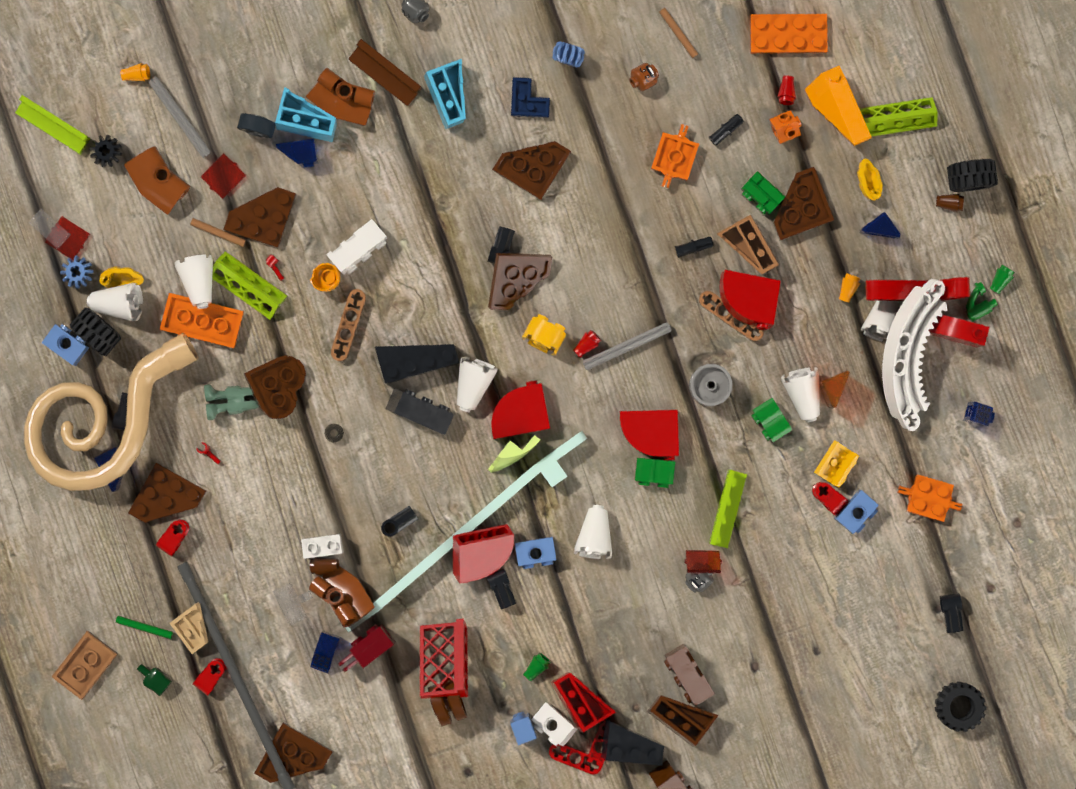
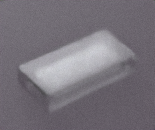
(49, 228)

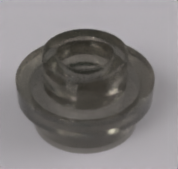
(337, 438)

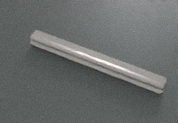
(179, 117)
(627, 346)

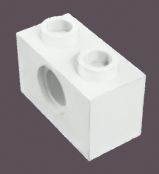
(322, 546)
(564, 729)

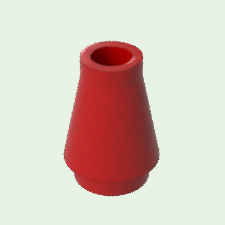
(787, 91)
(587, 343)

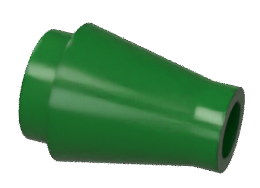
(1001, 279)
(537, 666)

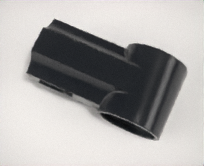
(502, 243)
(119, 419)
(400, 520)
(500, 585)
(951, 607)

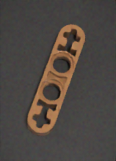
(728, 319)
(345, 324)

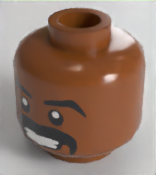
(644, 76)

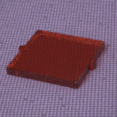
(223, 176)
(74, 242)
(703, 561)

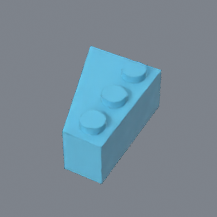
(447, 92)
(303, 118)

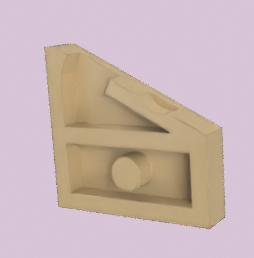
(191, 628)

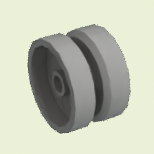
(700, 390)

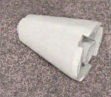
(197, 279)
(118, 301)
(880, 319)
(473, 382)
(803, 391)
(595, 535)

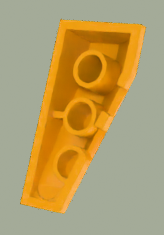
(835, 100)

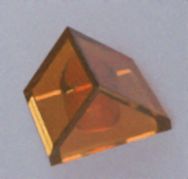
(833, 388)

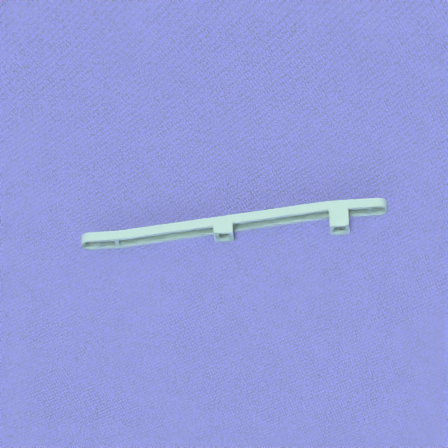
(547, 466)

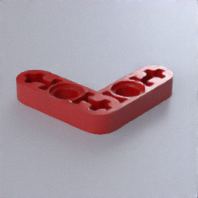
(592, 755)

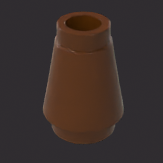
(951, 202)
(323, 565)

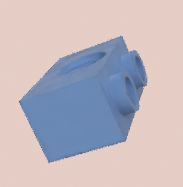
(55, 339)
(846, 516)
(547, 549)
(523, 728)

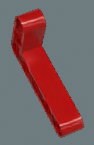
(899, 289)

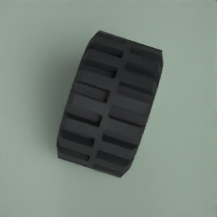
(972, 175)
(95, 331)
(976, 710)

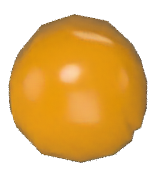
(325, 277)

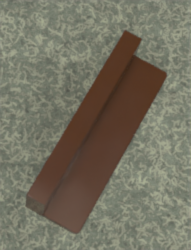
(385, 73)

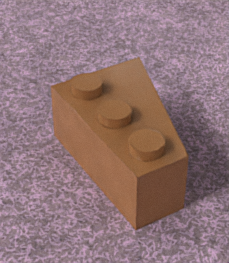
(750, 244)

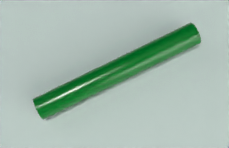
(144, 627)

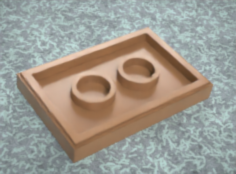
(84, 665)

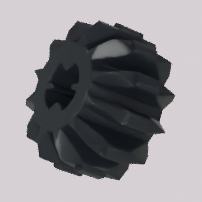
(111, 145)

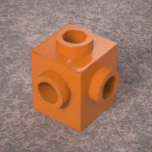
(785, 126)

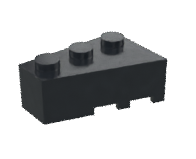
(420, 410)
(629, 746)

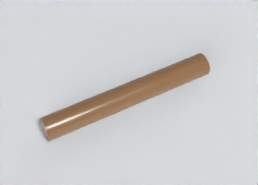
(678, 32)
(218, 232)

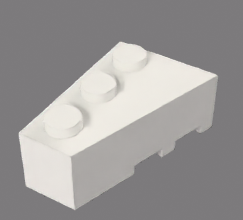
(358, 247)

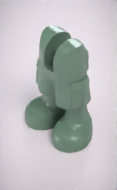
(235, 397)

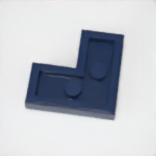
(523, 104)

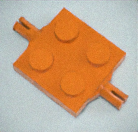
(675, 156)
(929, 498)

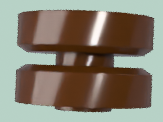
(443, 706)

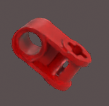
(831, 500)
(171, 539)
(208, 677)

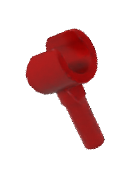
(271, 261)
(207, 451)

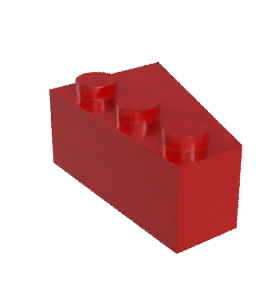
(580, 702)

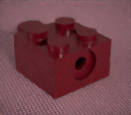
(369, 648)

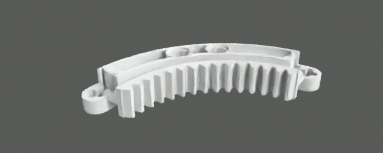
(903, 352)

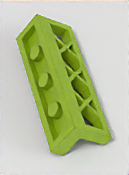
(900, 120)
(52, 125)
(248, 282)
(727, 508)

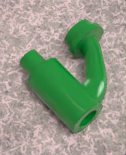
(977, 311)

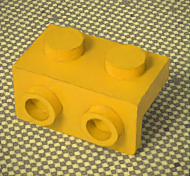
(836, 464)

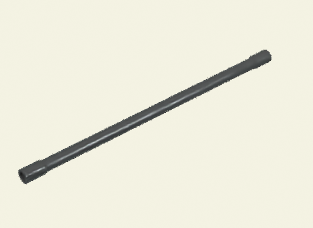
(189, 579)

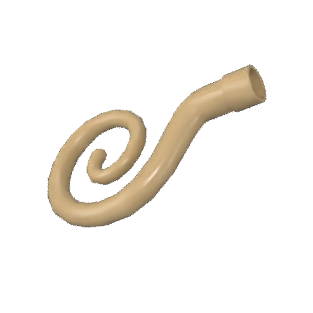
(170, 357)

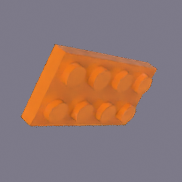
(788, 33)
(212, 324)

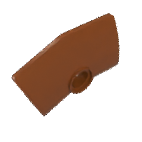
(350, 108)
(144, 173)
(353, 601)

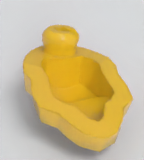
(869, 180)
(120, 276)

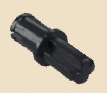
(726, 129)
(694, 246)

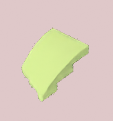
(512, 454)

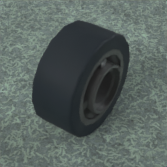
(256, 125)

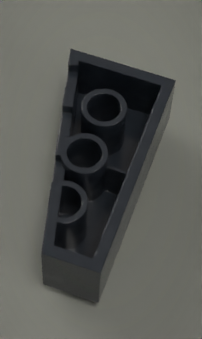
(410, 361)

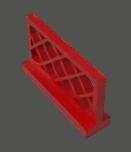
(459, 654)

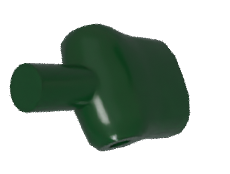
(154, 679)

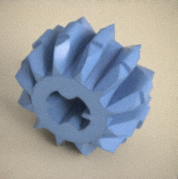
(568, 54)
(83, 268)

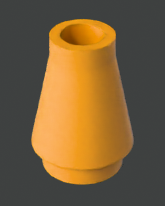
(138, 72)
(849, 286)

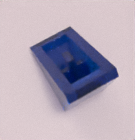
(882, 227)

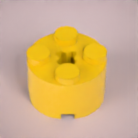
(544, 334)

